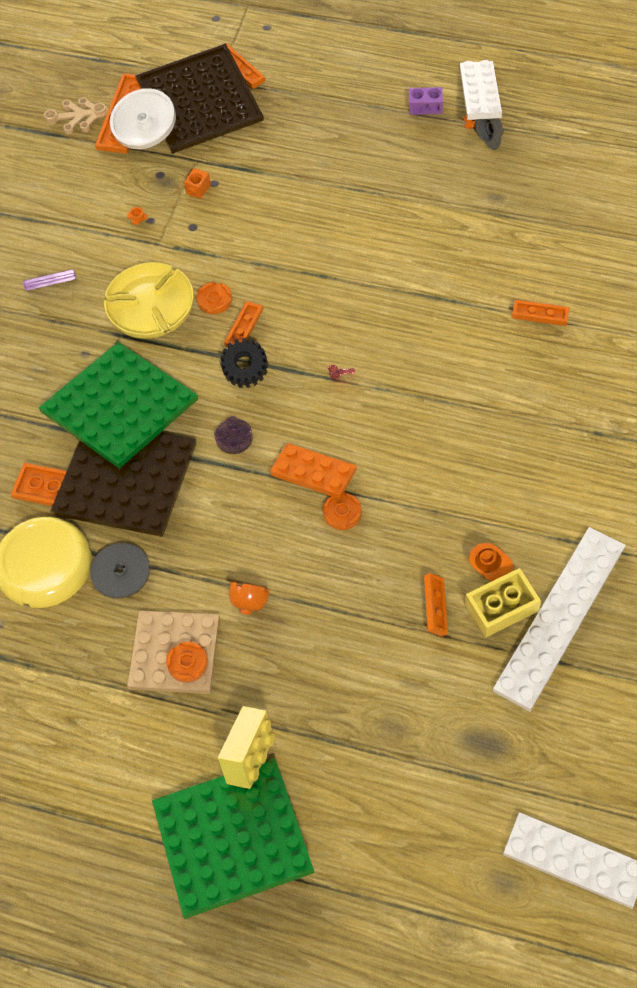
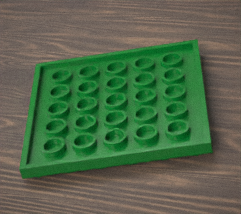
(118, 404)
(231, 840)

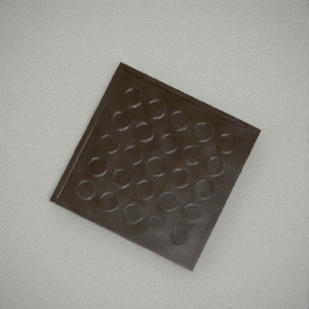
(206, 96)
(127, 498)

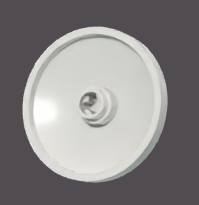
(142, 118)

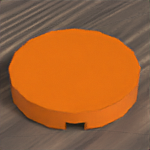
(214, 298)
(342, 512)
(187, 662)

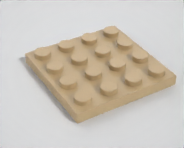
(158, 634)

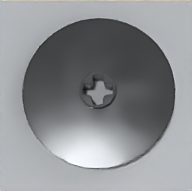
(109, 580)

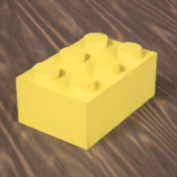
(502, 602)
(246, 747)

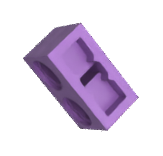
(425, 101)

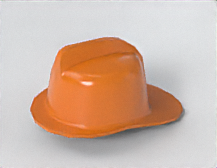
(490, 561)

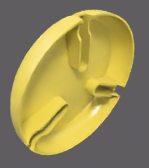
(149, 300)
(43, 562)

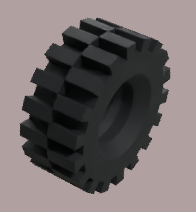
(253, 372)

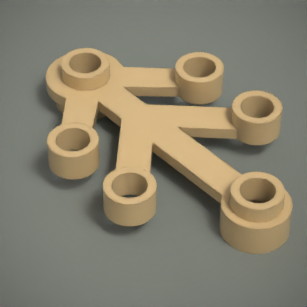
(95, 111)

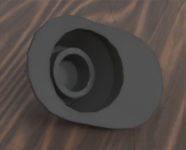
(490, 131)

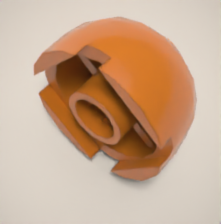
(248, 597)

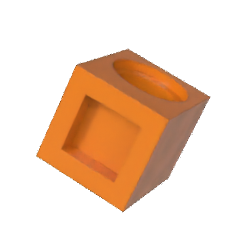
(197, 183)

